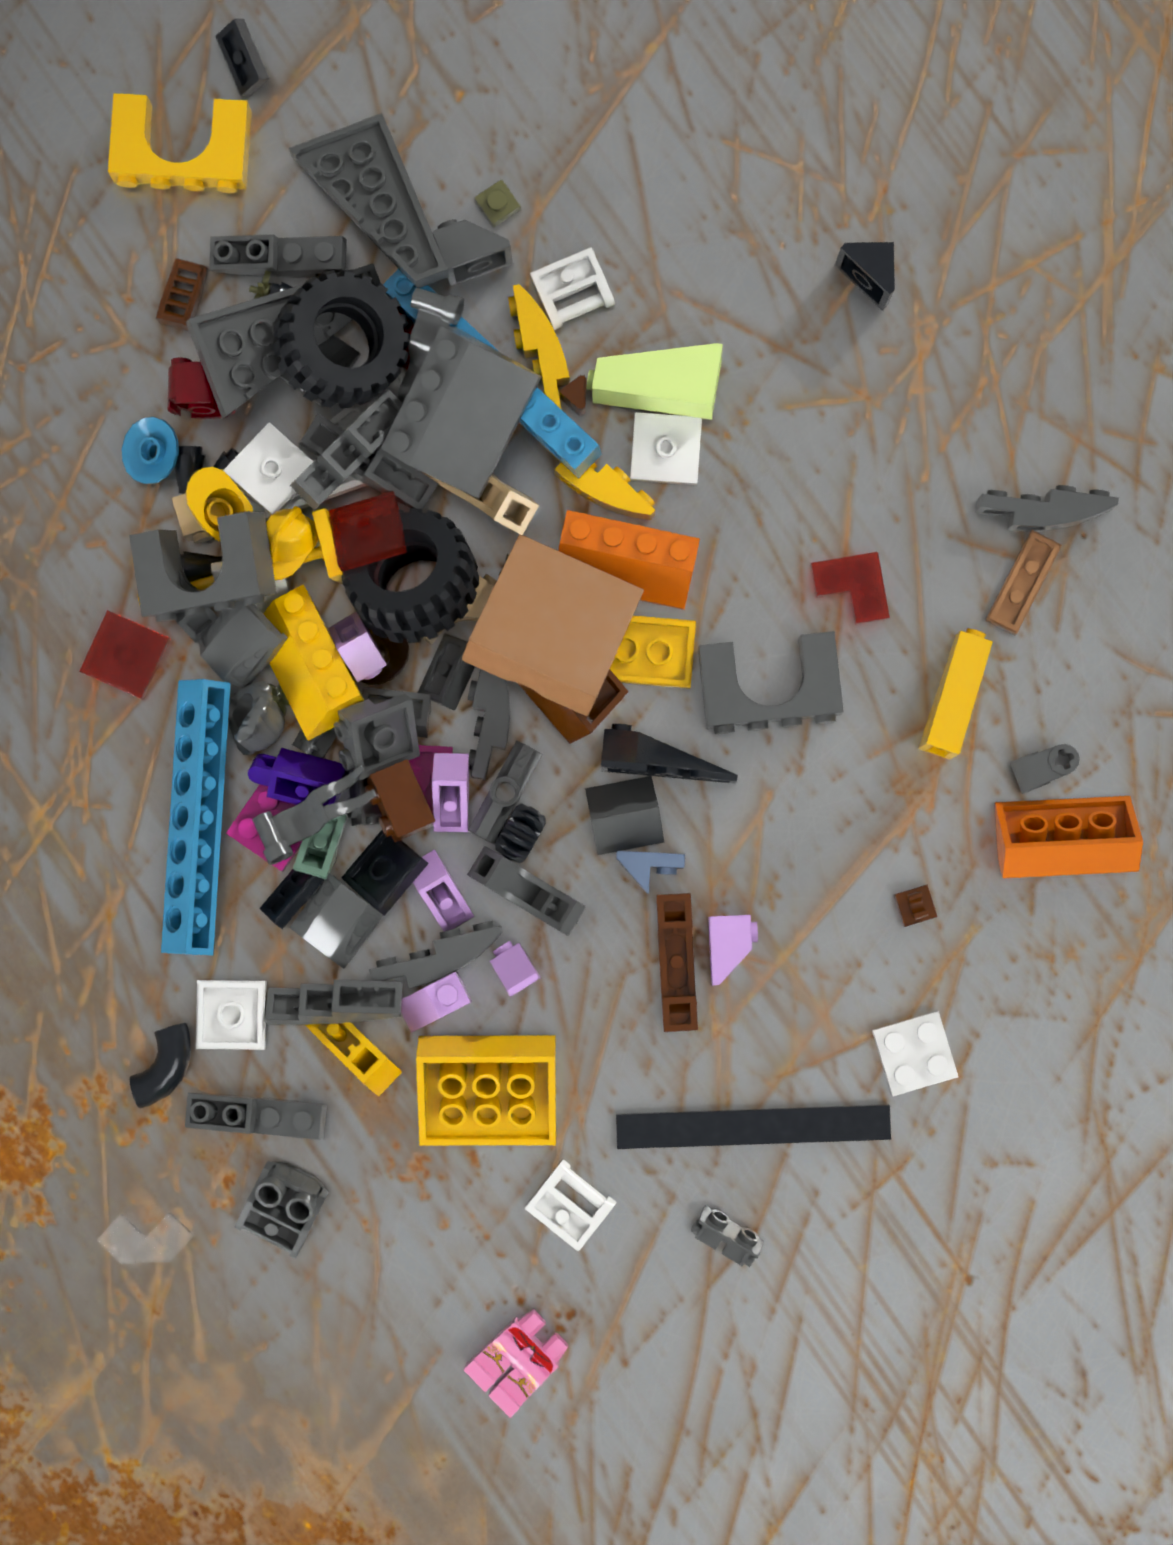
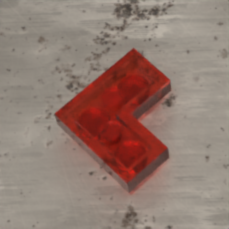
(861, 578)

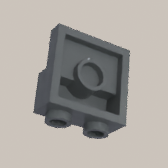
(377, 734)

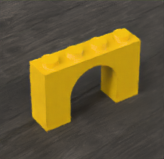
(219, 166)

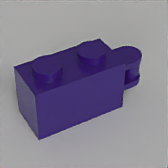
(294, 775)

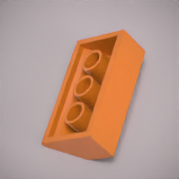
(635, 553)
(1067, 837)

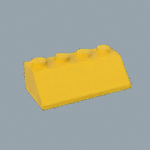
(310, 664)

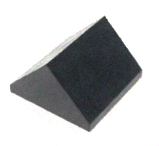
(869, 269)

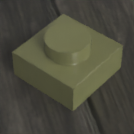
(497, 203)

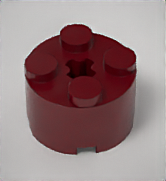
(190, 390)

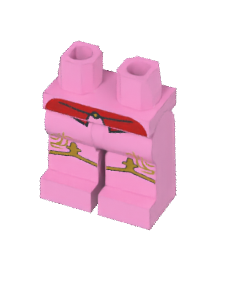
(527, 1356)

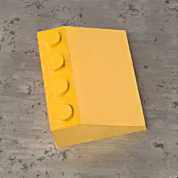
(486, 1090)

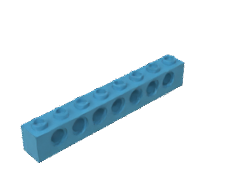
(541, 417)
(195, 817)

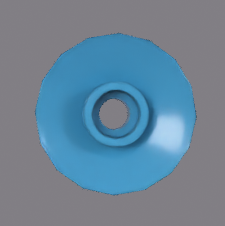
(140, 449)

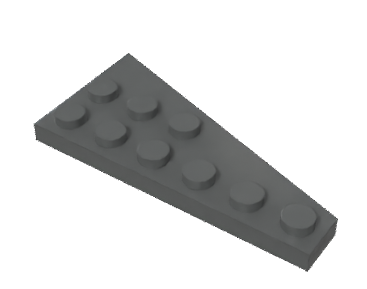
(371, 185)
(239, 342)

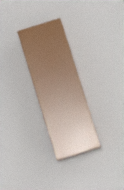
(1023, 582)

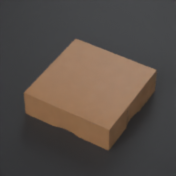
(552, 624)

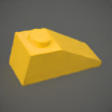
(358, 1054)

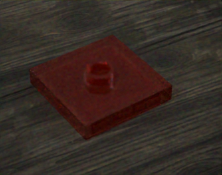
(367, 531)
(125, 655)

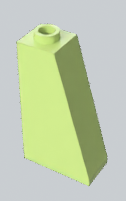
(660, 381)

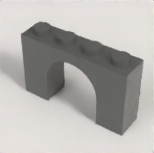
(243, 577)
(729, 707)

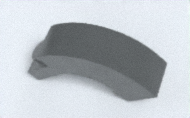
(526, 891)

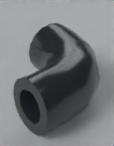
(167, 1069)

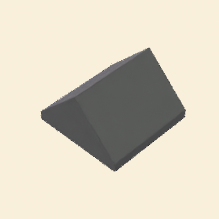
(624, 815)

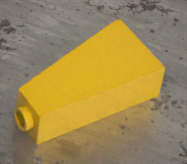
(956, 694)

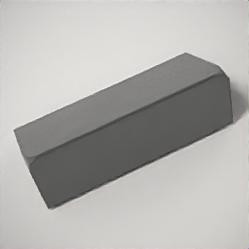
(447, 673)

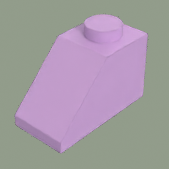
(357, 647)
(450, 792)
(442, 894)
(729, 943)
(514, 967)
(434, 1001)

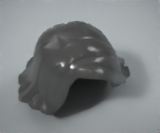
(255, 718)

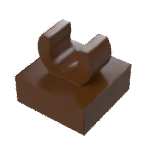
(915, 905)

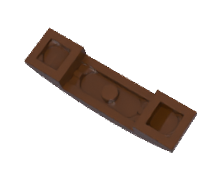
(676, 962)

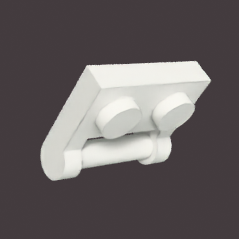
(568, 278)
(563, 1214)

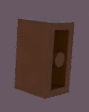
(400, 801)

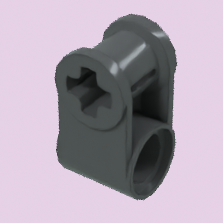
(1039, 767)

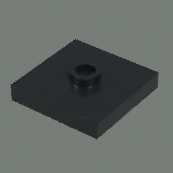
(384, 872)

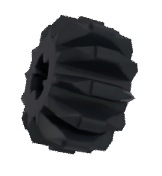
(520, 833)

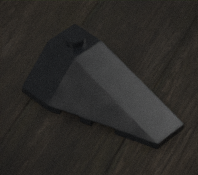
(640, 754)

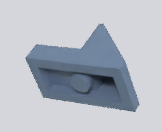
(639, 865)

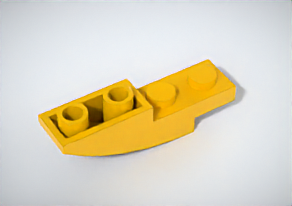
(539, 339)
(608, 490)

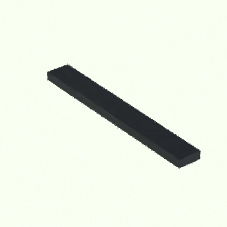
(753, 1126)

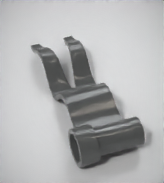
(433, 312)
(306, 818)

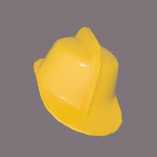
(213, 495)
(290, 540)

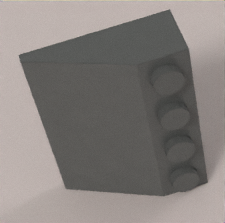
(461, 411)

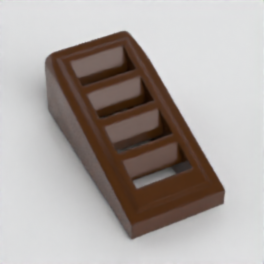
(176, 320)

